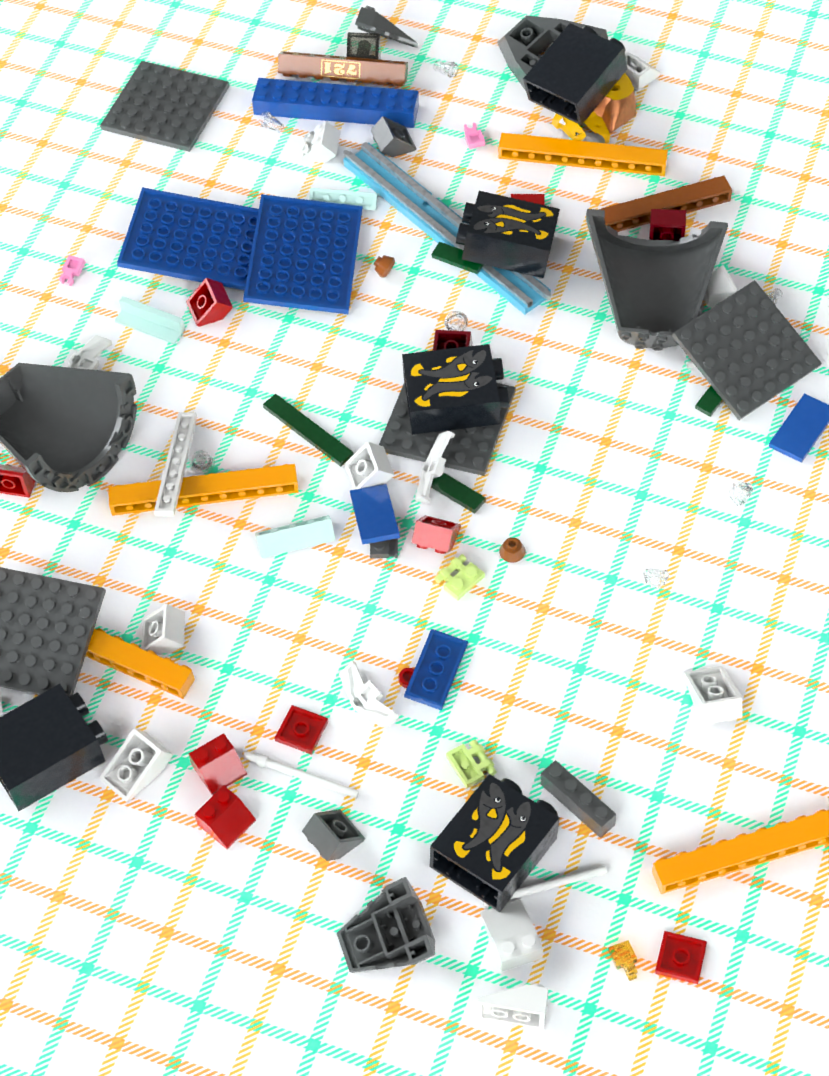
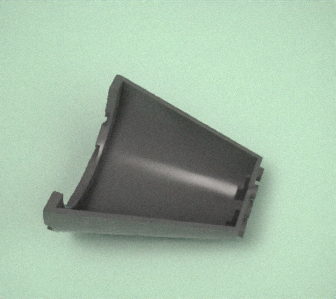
(654, 283)
(66, 422)

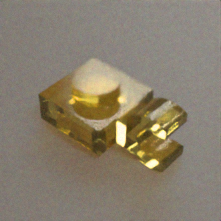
(624, 957)

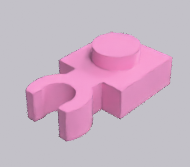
(473, 136)
(71, 268)

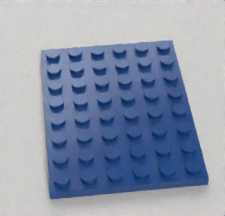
(189, 238)
(303, 254)

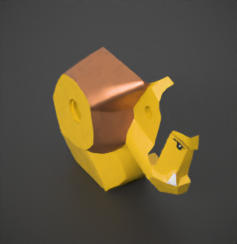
(609, 115)

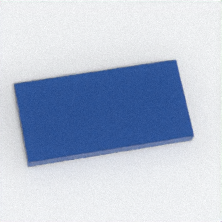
(801, 428)
(374, 514)
(436, 669)

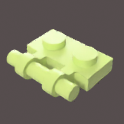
(463, 581)
(465, 765)

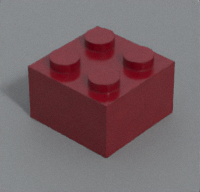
(667, 224)

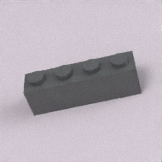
(578, 799)

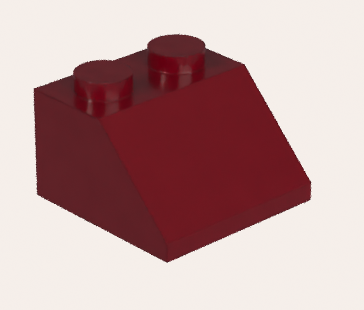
(451, 339)

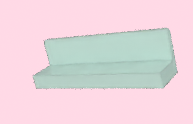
(364, 199)
(150, 320)
(295, 536)

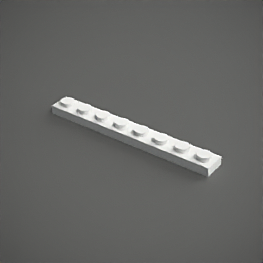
(175, 464)

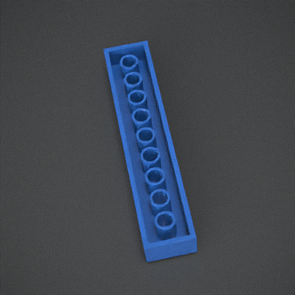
(335, 102)

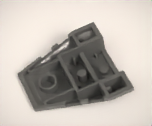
(373, 22)
(388, 931)

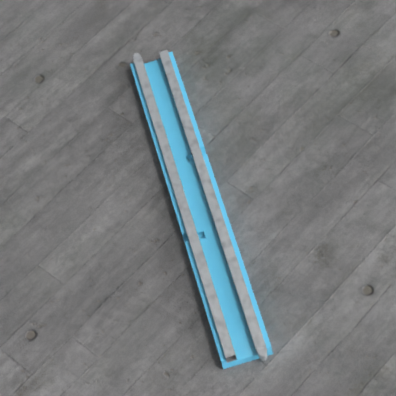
(437, 221)

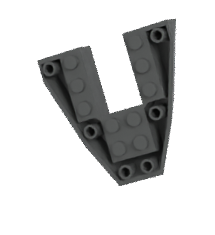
(530, 39)

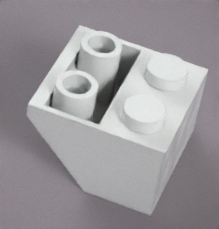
(640, 71)
(320, 143)

